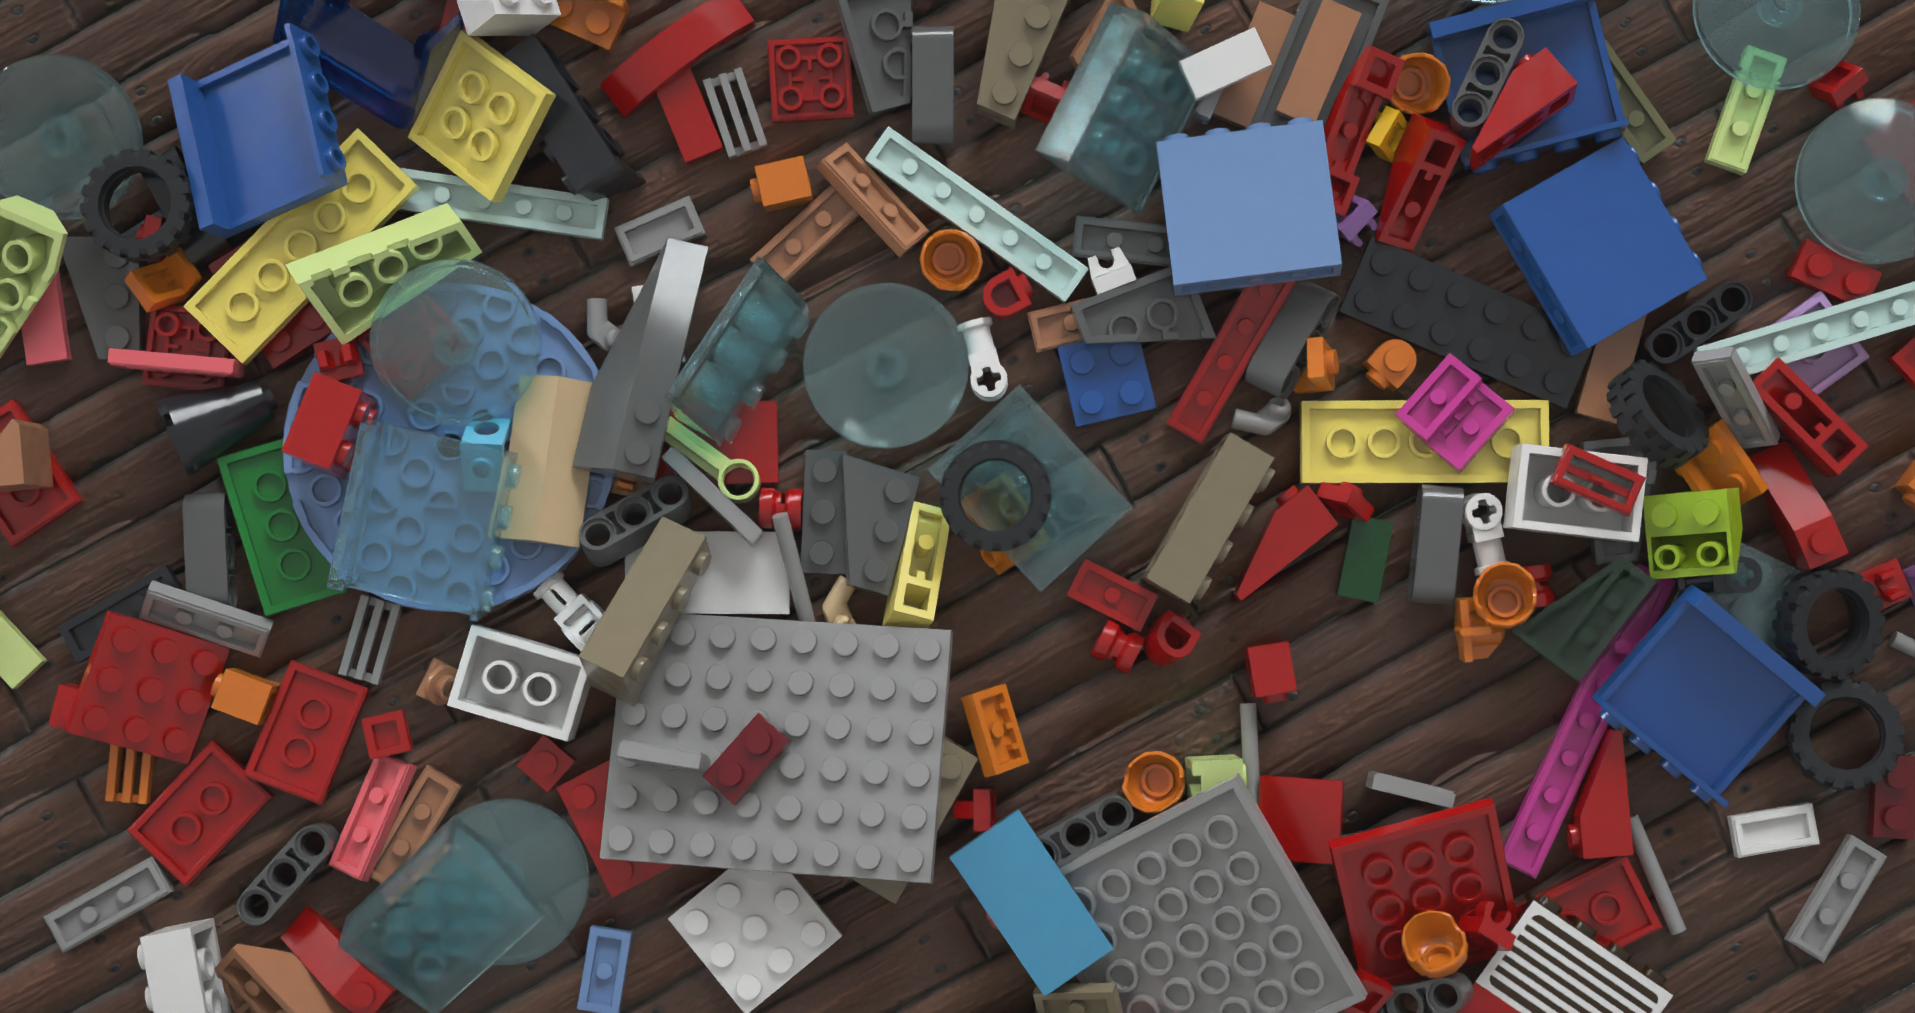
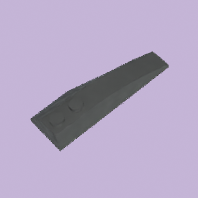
(626, 401)

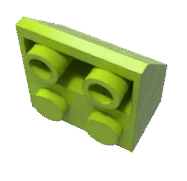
(1693, 533)

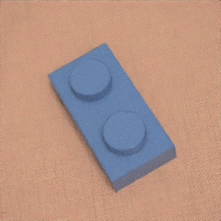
(605, 969)

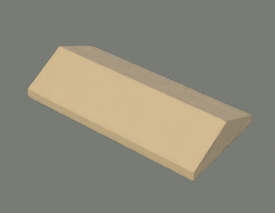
(545, 435)

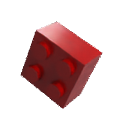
(329, 425)

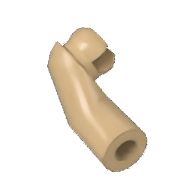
(835, 605)

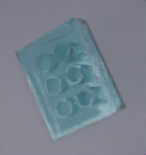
(1119, 106)
(738, 355)
(1000, 495)
(441, 917)

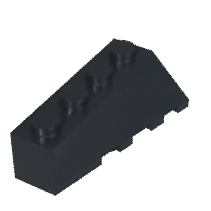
(570, 129)

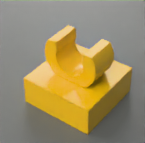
(1387, 133)

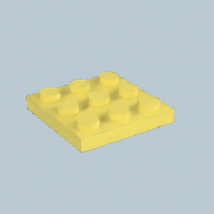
(481, 116)

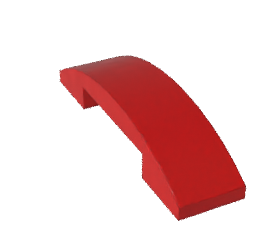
(673, 52)
(1352, 118)

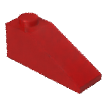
(1530, 97)
(1417, 179)
(1808, 420)
(1798, 509)
(1286, 534)
(1601, 810)
(343, 976)

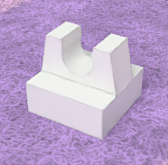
(1110, 278)

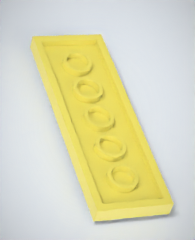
(255, 291)
(1371, 446)

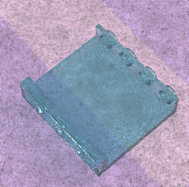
(424, 518)

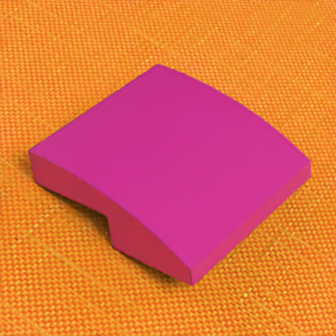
(1454, 413)

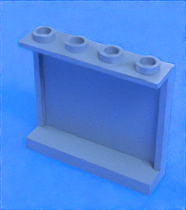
(1249, 206)

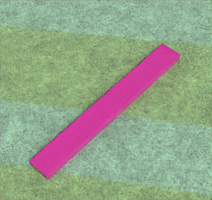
(1573, 749)

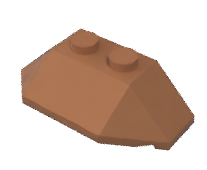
(272, 983)

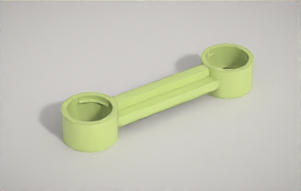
(709, 459)

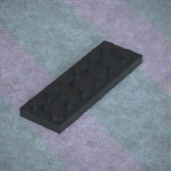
(1464, 318)

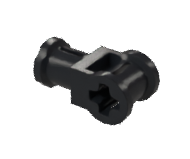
(1723, 582)

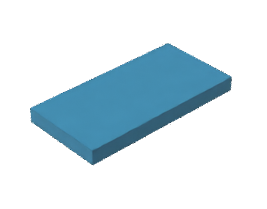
(1031, 902)

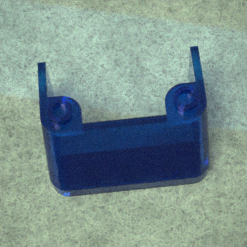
(370, 60)

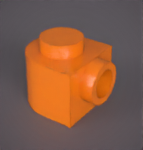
(1390, 364)

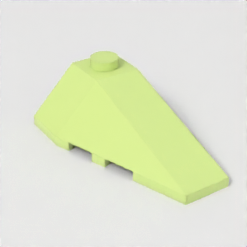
(29, 260)

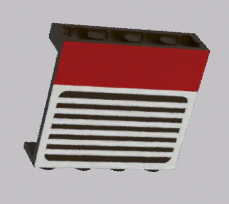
(1563, 970)

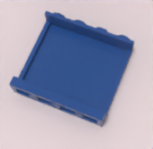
(1573, 37)
(258, 136)
(1598, 246)
(1703, 694)

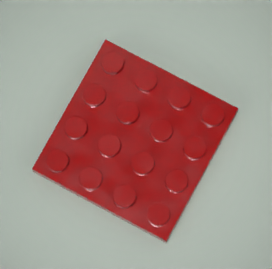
(1416, 866)

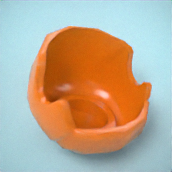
(1421, 85)
(951, 260)
(1505, 595)
(1154, 782)
(1434, 944)

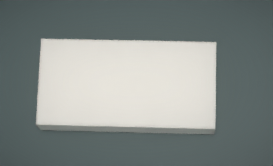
(1224, 64)
(1773, 830)

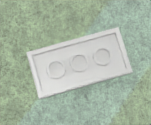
(738, 577)

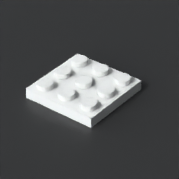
(755, 931)

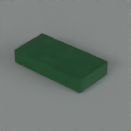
(1364, 559)

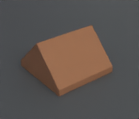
(24, 457)

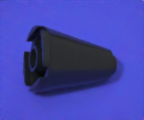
(214, 420)

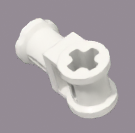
(983, 358)
(1484, 532)
(573, 615)

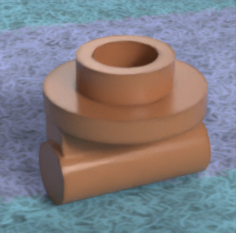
(437, 682)

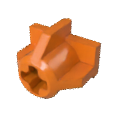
(1472, 634)

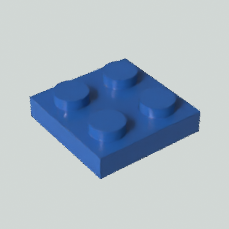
(1105, 381)

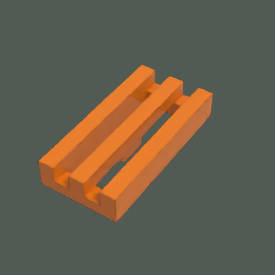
(114, 776)

